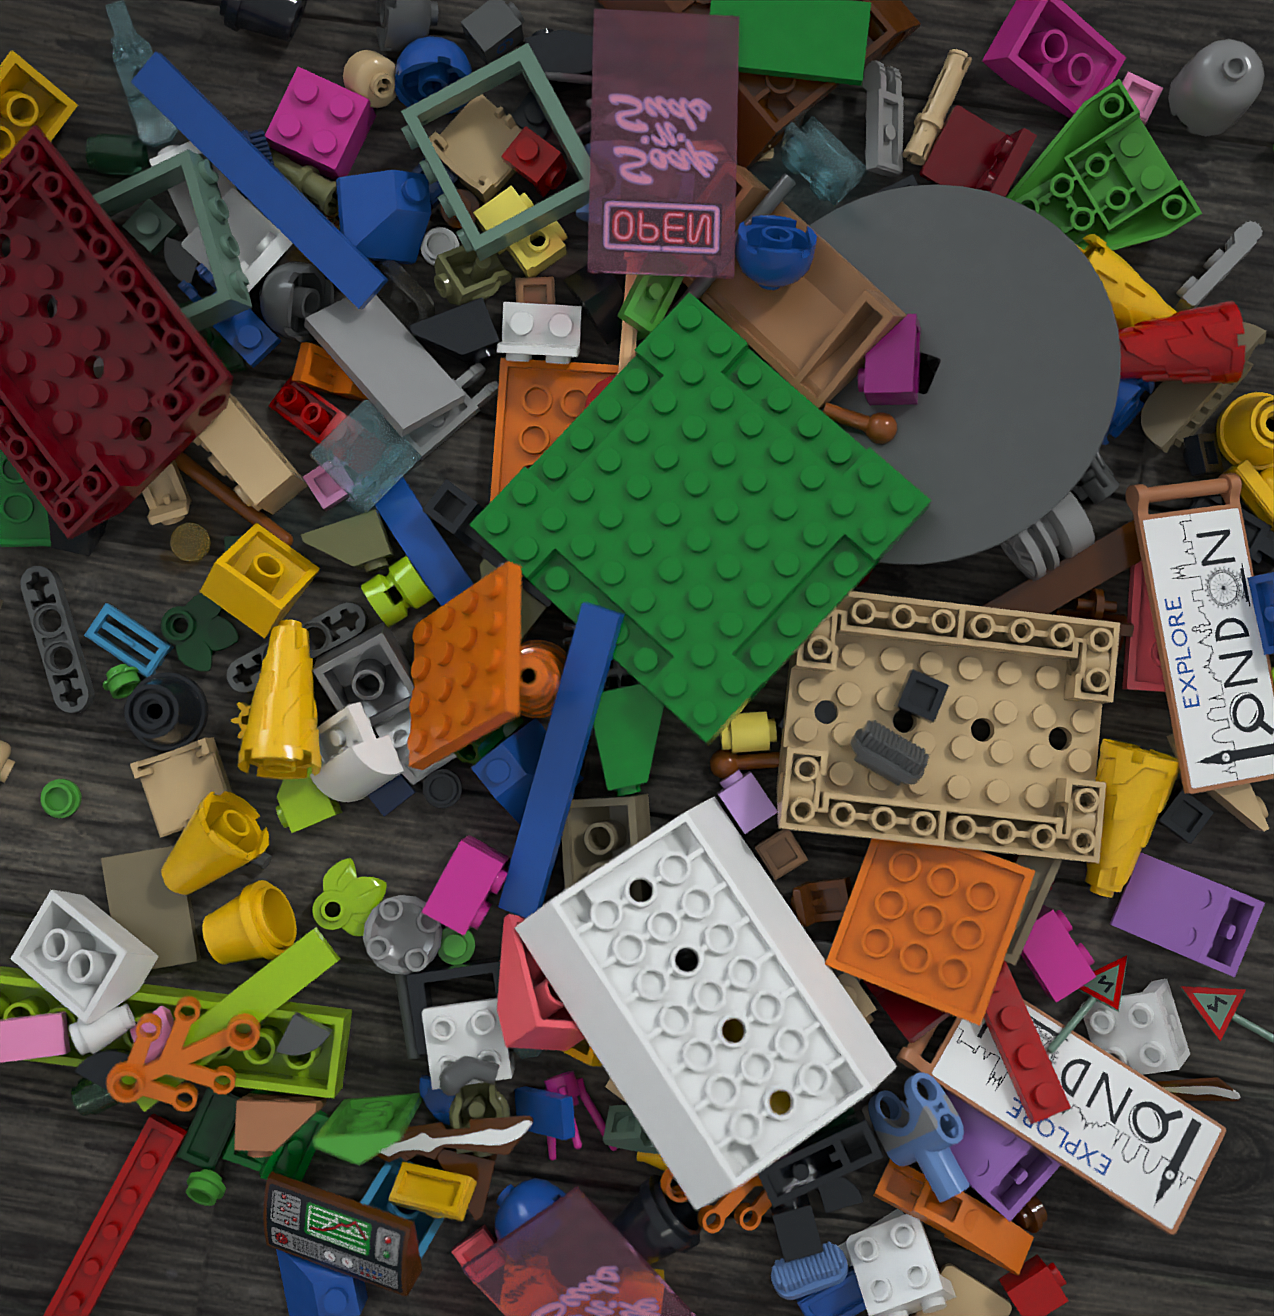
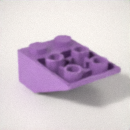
(1187, 914)
(998, 1162)

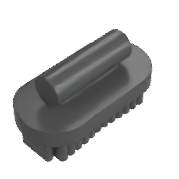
(889, 754)

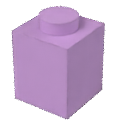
(746, 800)

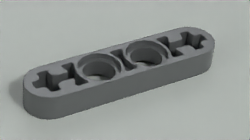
(335, 615)
(50, 642)

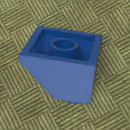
(385, 213)
(512, 767)
(319, 1290)

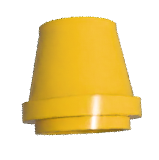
(1243, 430)
(251, 925)

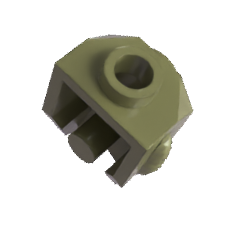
(466, 278)
(477, 1102)

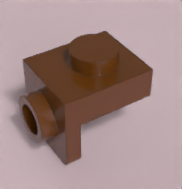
(821, 900)

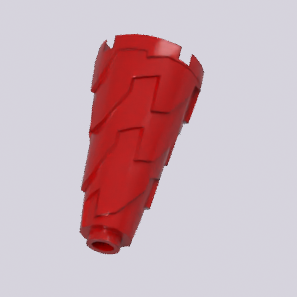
(1186, 347)

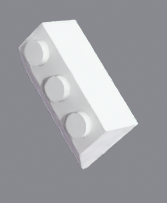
(83, 956)

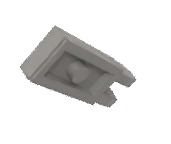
(883, 119)
(1219, 266)
(434, 433)

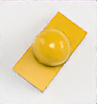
(1256, 490)
(432, 1191)

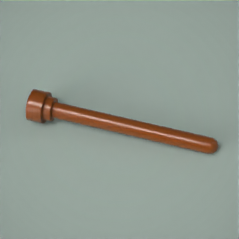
(223, 492)

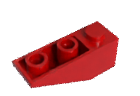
(306, 410)

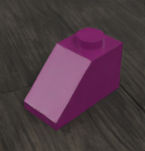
(893, 366)

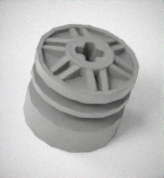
(1061, 530)

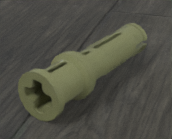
(308, 182)

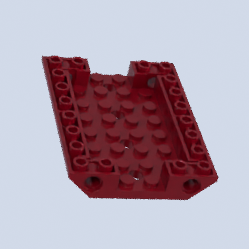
(59, 423)

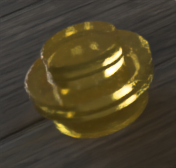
(190, 542)

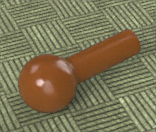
(879, 427)
(725, 763)

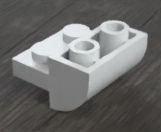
(353, 757)

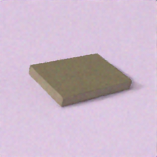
(150, 909)

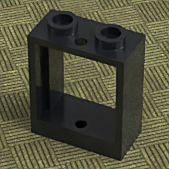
(421, 994)

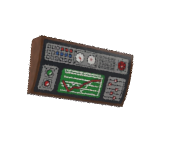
(341, 1234)

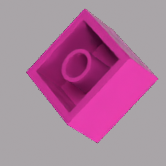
(320, 124)
(466, 884)

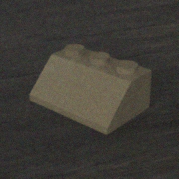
(601, 831)

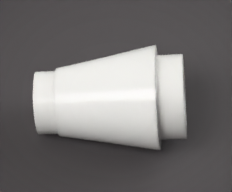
(103, 1031)

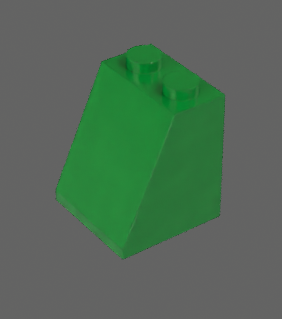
(627, 736)

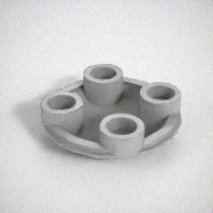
(401, 936)

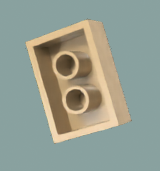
(250, 459)

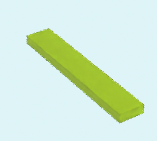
(258, 996)

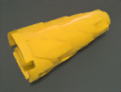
(1129, 294)
(283, 711)
(1134, 796)

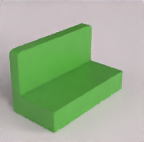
(648, 302)

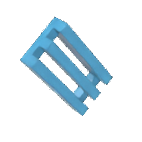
(156, 658)

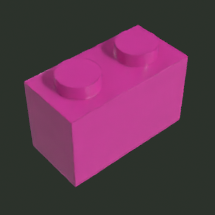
(1054, 956)

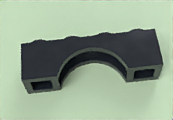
(455, 512)

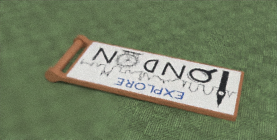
(1207, 633)
(1120, 1127)

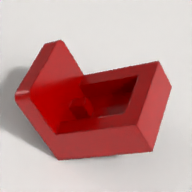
(536, 161)

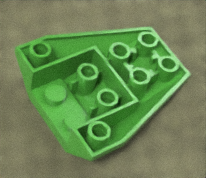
(1106, 177)

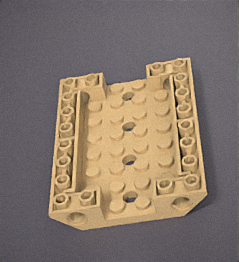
(1000, 667)

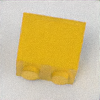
(259, 579)

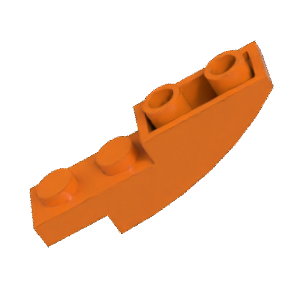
(959, 1218)

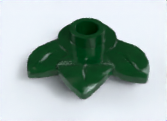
(204, 632)

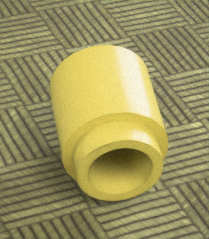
(749, 733)

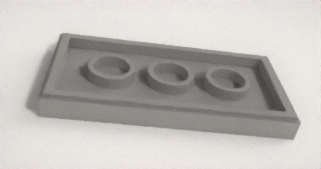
(385, 363)

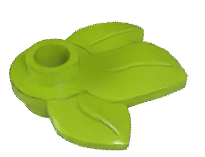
(352, 894)

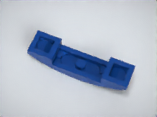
(423, 543)

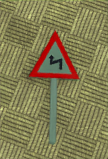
(1104, 988)
(1218, 1008)

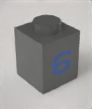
(494, 29)

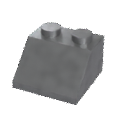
(367, 671)

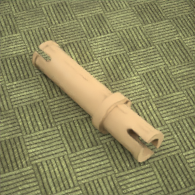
(931, 120)

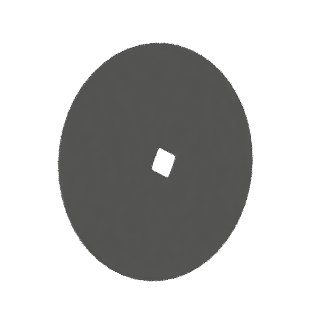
(1020, 351)

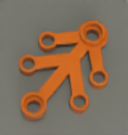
(178, 1060)
(725, 1205)

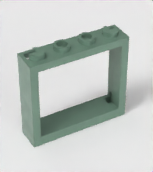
(471, 86)
(212, 218)

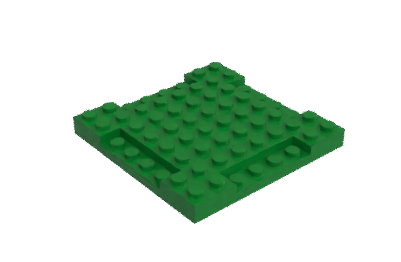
(704, 515)

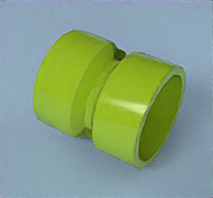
(408, 583)

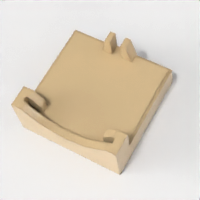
(474, 147)
(179, 781)

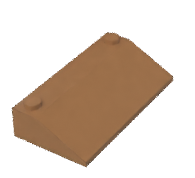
(810, 329)

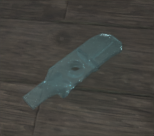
(131, 54)

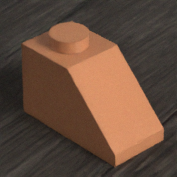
(271, 1120)

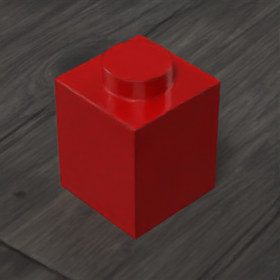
(1036, 1288)

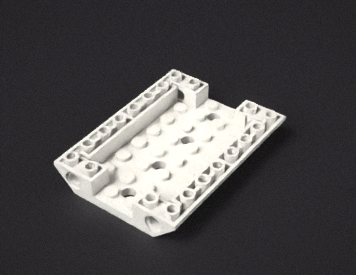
(663, 1026)

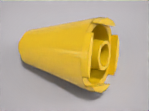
(214, 843)

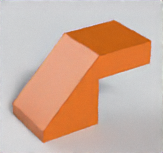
(321, 372)

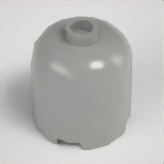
(1216, 87)

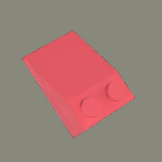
(526, 1002)

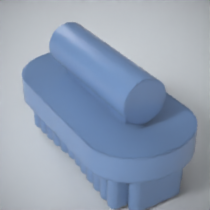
(809, 1273)

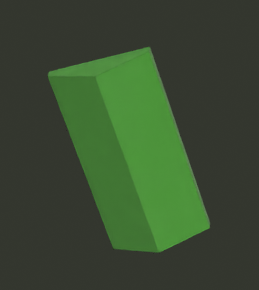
(367, 1125)

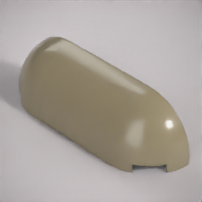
(1181, 409)

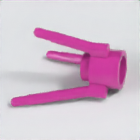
(568, 1085)

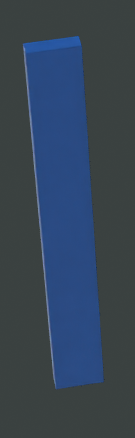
(259, 180)
(561, 759)

